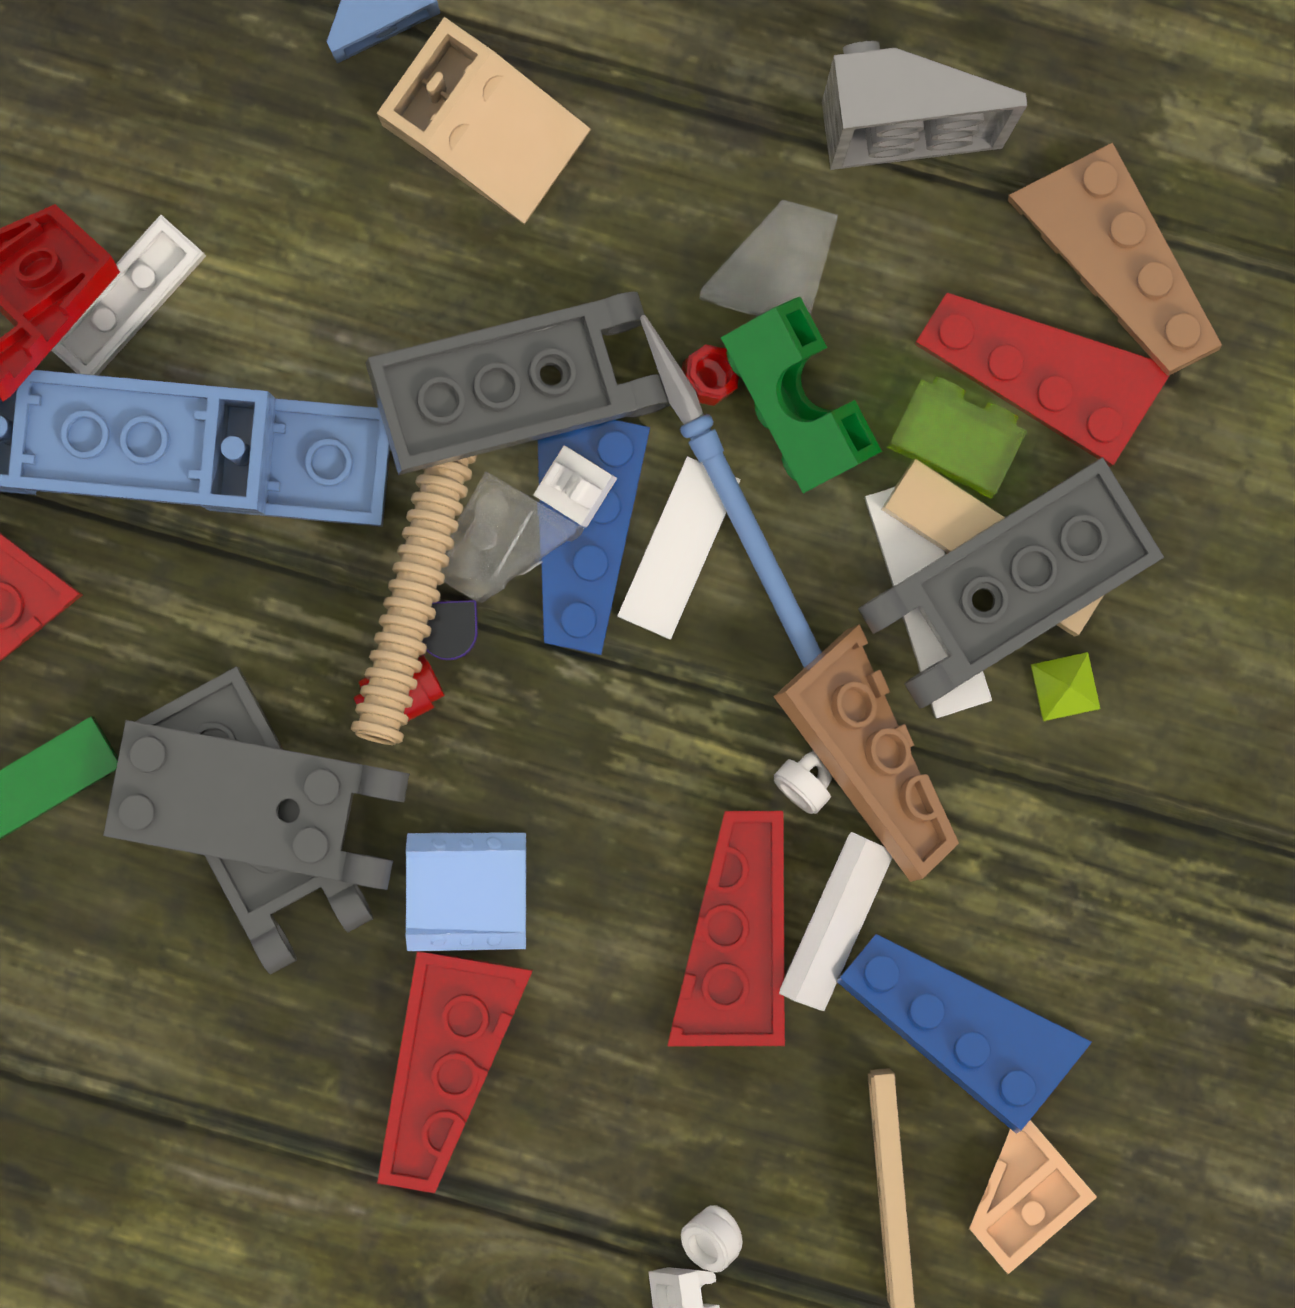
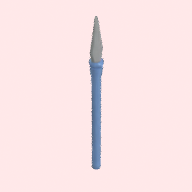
(709, 451)

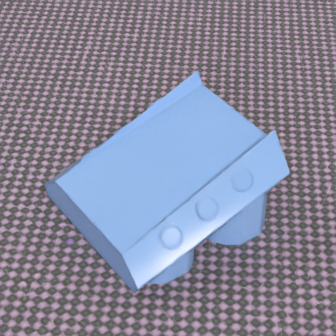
(465, 891)

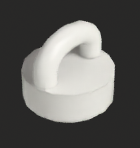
(802, 786)
(712, 1239)

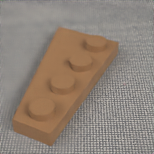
(1113, 243)
(852, 730)

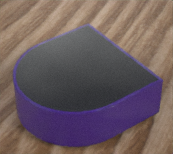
(453, 629)

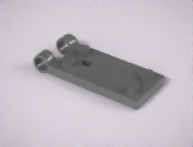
(487, 387)
(1035, 565)
(231, 712)
(225, 801)

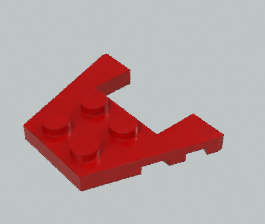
(46, 284)

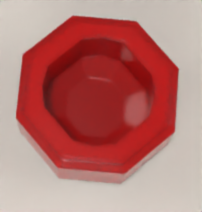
(710, 374)

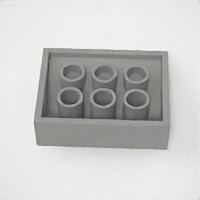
(910, 108)

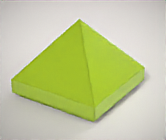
(1065, 686)

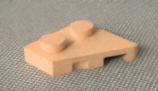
(1027, 1198)

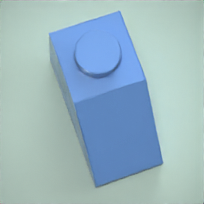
(369, 22)

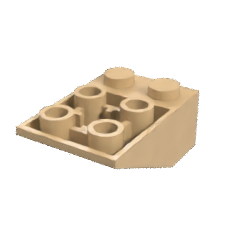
(482, 121)

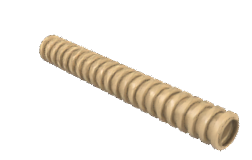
(411, 601)

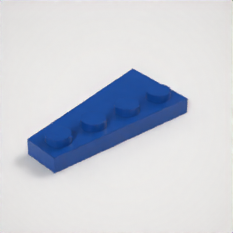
(584, 573)
(975, 1037)

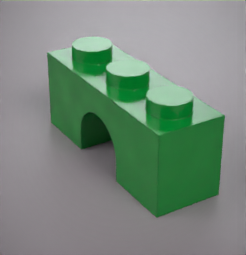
(770, 361)

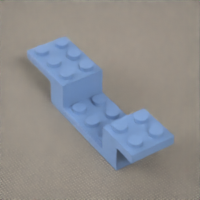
(194, 447)

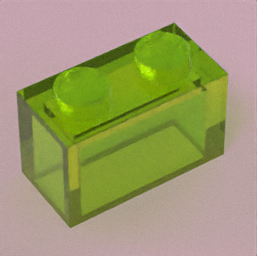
(957, 436)

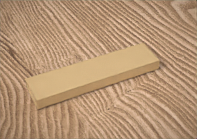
(950, 518)
(891, 1188)

